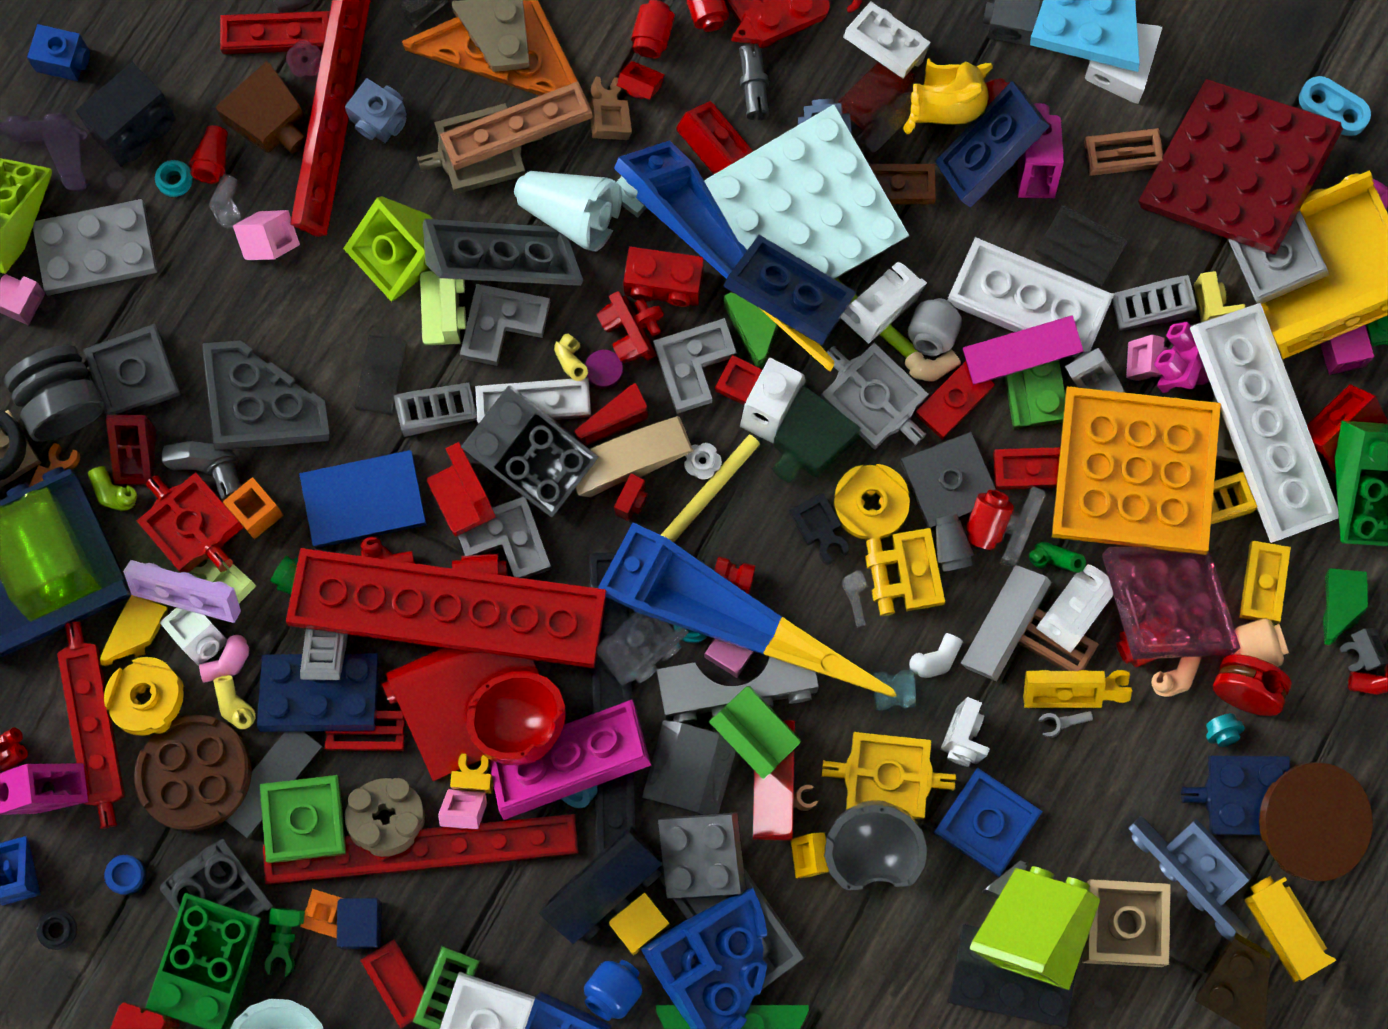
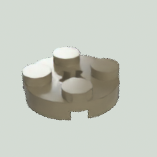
(381, 795)

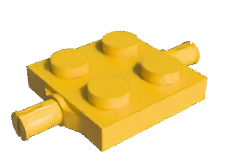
(889, 771)

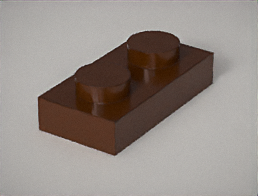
(907, 182)

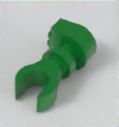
(284, 921)

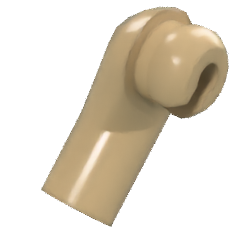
(929, 369)

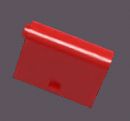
(435, 701)

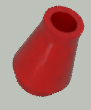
(210, 156)

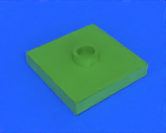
(302, 819)

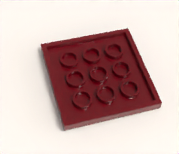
(1240, 166)

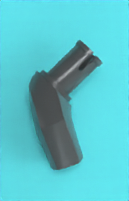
(203, 457)

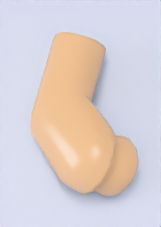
(1177, 680)

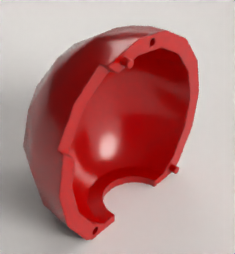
(516, 717)

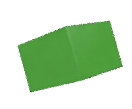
(753, 327)

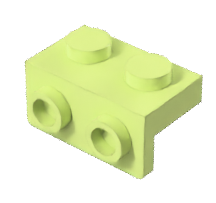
(441, 310)

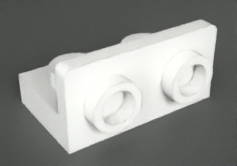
(887, 39)
(963, 727)

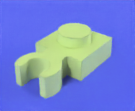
(232, 577)

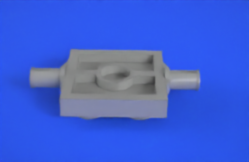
(875, 395)

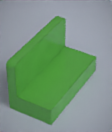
(755, 731)

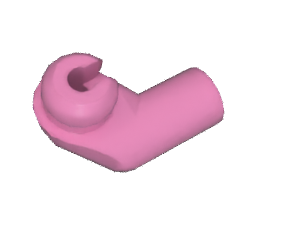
(230, 661)

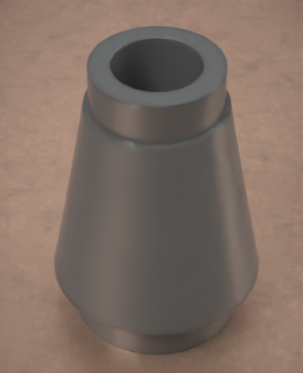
(952, 543)

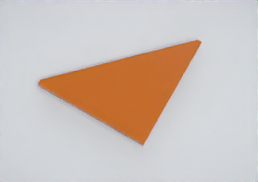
(453, 46)

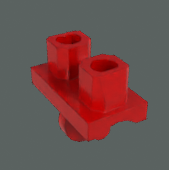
(621, 313)

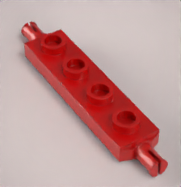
(91, 723)

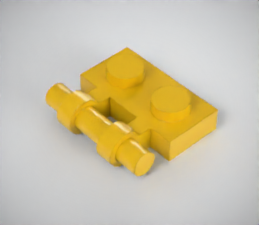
(916, 567)

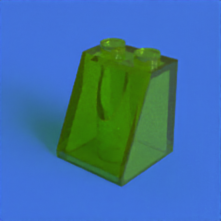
(42, 556)

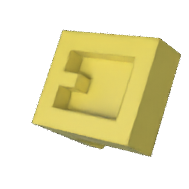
(1212, 297)

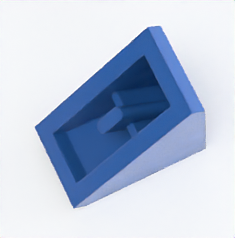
(17, 871)

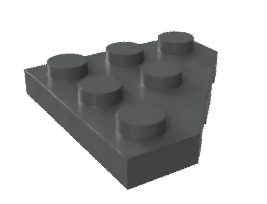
(258, 401)

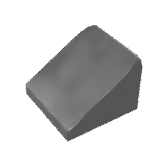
(998, 885)

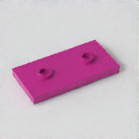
(582, 757)

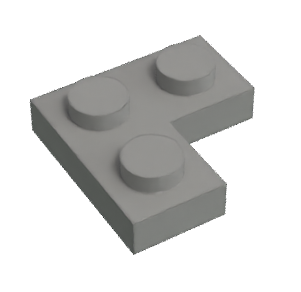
(500, 311)
(685, 355)
(516, 533)

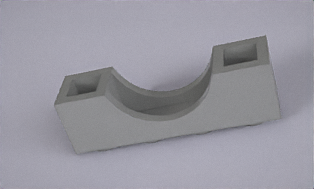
(690, 693)

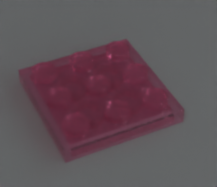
(1170, 603)

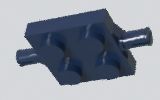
(1236, 791)

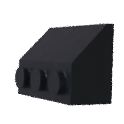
(602, 887)

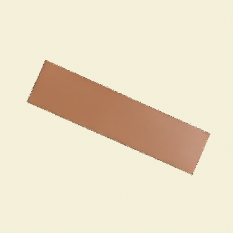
(516, 126)

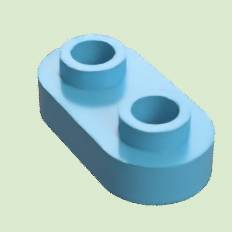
(1336, 103)

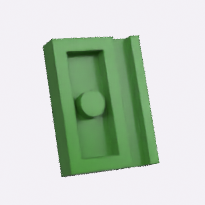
(1036, 396)

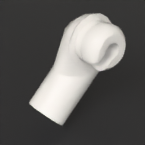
(936, 662)

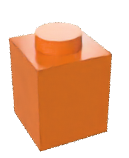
(253, 508)

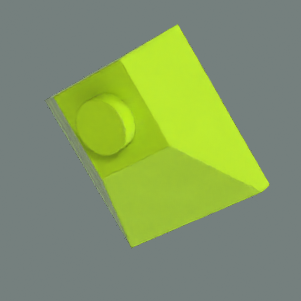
(390, 246)

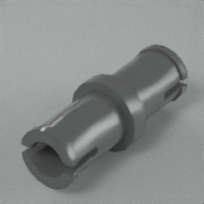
(754, 82)

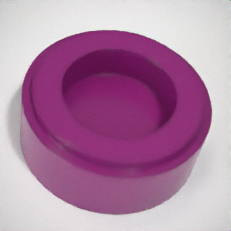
(604, 369)

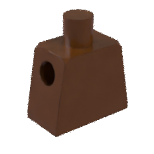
(264, 111)

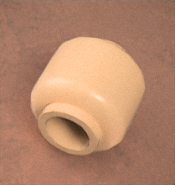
(1262, 641)

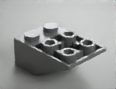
(529, 451)

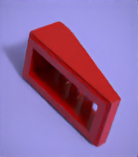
(617, 415)

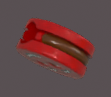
(1252, 685)

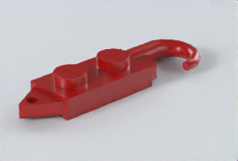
(782, 18)

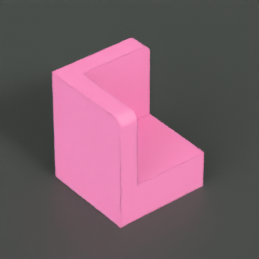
(266, 235)
(20, 298)

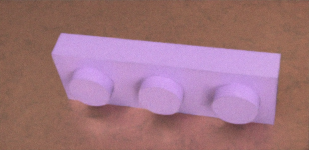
(182, 591)

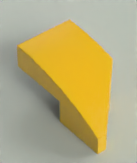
(133, 629)

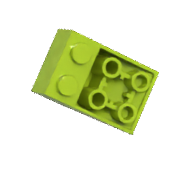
(20, 199)

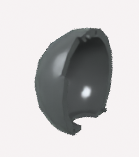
(874, 845)

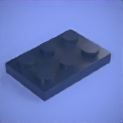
(991, 144)
(789, 289)
(317, 705)

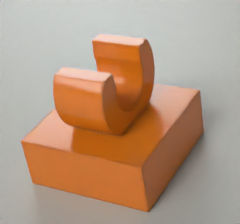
(321, 913)

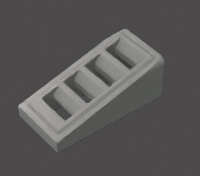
(1171, 313)
(424, 424)
(323, 647)

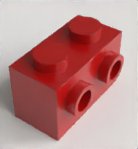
(663, 276)

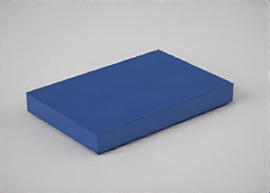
(362, 499)

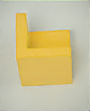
(639, 923)

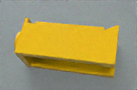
(1288, 928)

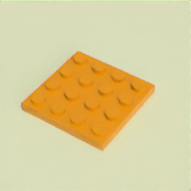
(1136, 470)

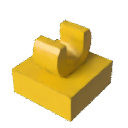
(472, 779)
(809, 855)

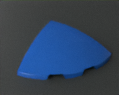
(713, 962)

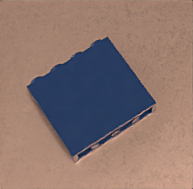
(66, 487)

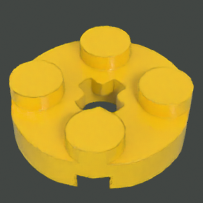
(871, 480)
(155, 714)

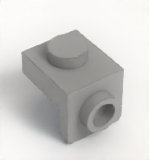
(1094, 371)

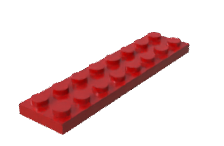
(447, 607)

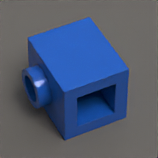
(58, 52)

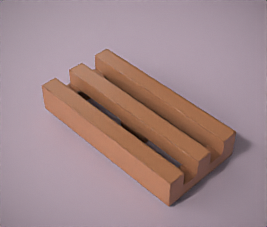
(1123, 165)
(1051, 656)

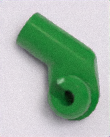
(1057, 556)

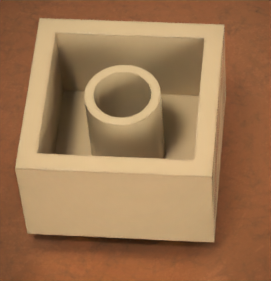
(1129, 924)

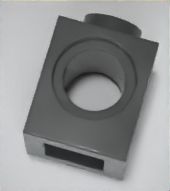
(1011, 20)

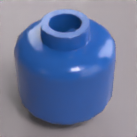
(613, 989)

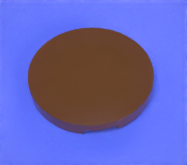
(193, 773)
(1316, 821)

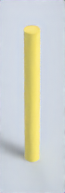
(711, 488)

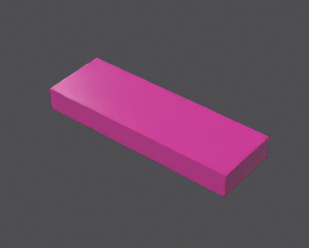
(1023, 350)

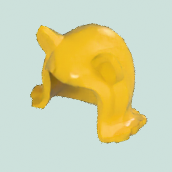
(949, 95)

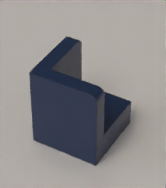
(359, 923)

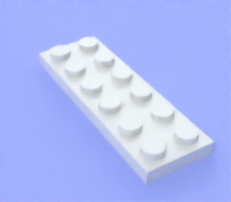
(1265, 422)

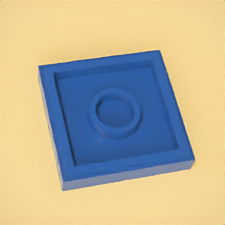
(988, 822)

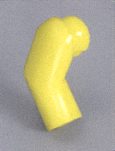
(570, 363)
(232, 706)

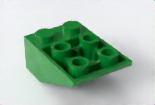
(1362, 482)
(204, 964)

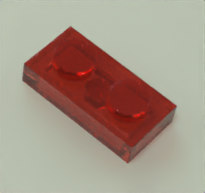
(872, 91)

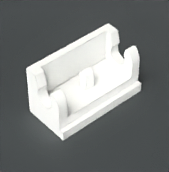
(883, 302)
(1077, 607)

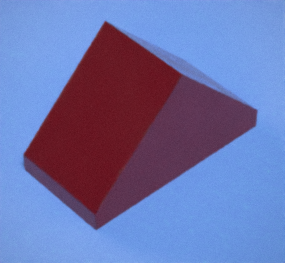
(131, 448)

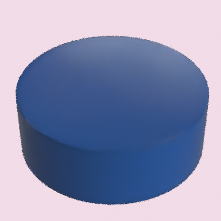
(125, 875)

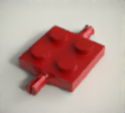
(189, 523)

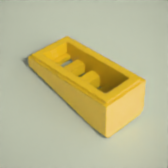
(1243, 494)

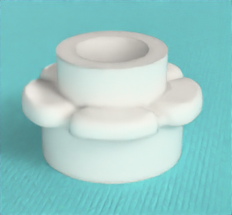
(705, 470)

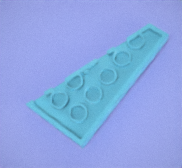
(1090, 30)

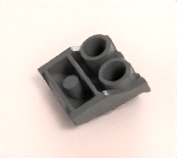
(689, 768)
(217, 877)

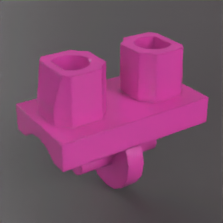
(1182, 363)

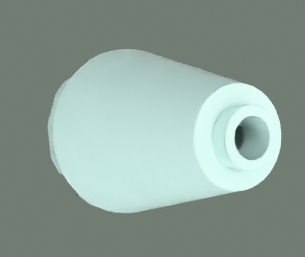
(572, 204)

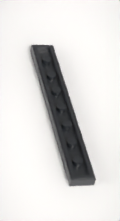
(615, 797)

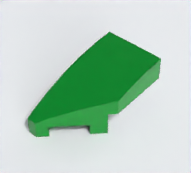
(1344, 601)

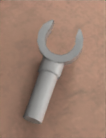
(1064, 722)

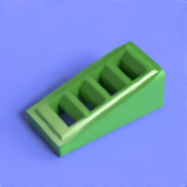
(445, 954)

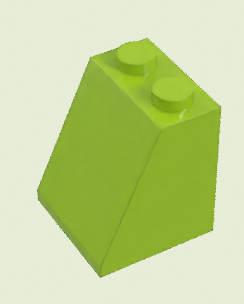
(1038, 926)

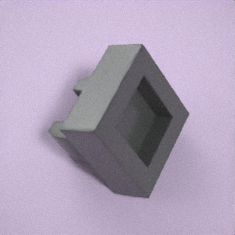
(1370, 649)

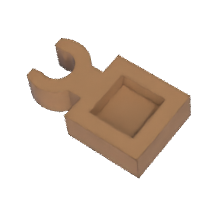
(610, 115)

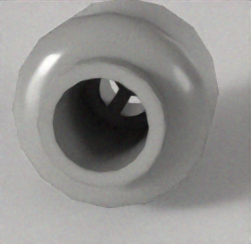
(934, 327)

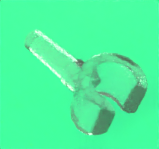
(852, 586)

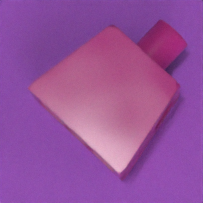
(1043, 161)
(23, 788)

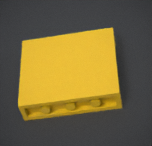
(1353, 242)

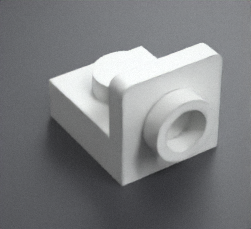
(194, 634)

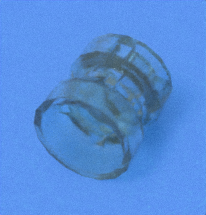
(904, 687)

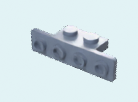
(1201, 868)

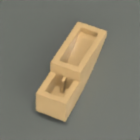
(635, 454)

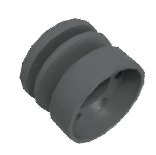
(54, 393)

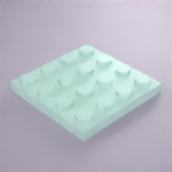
(810, 197)

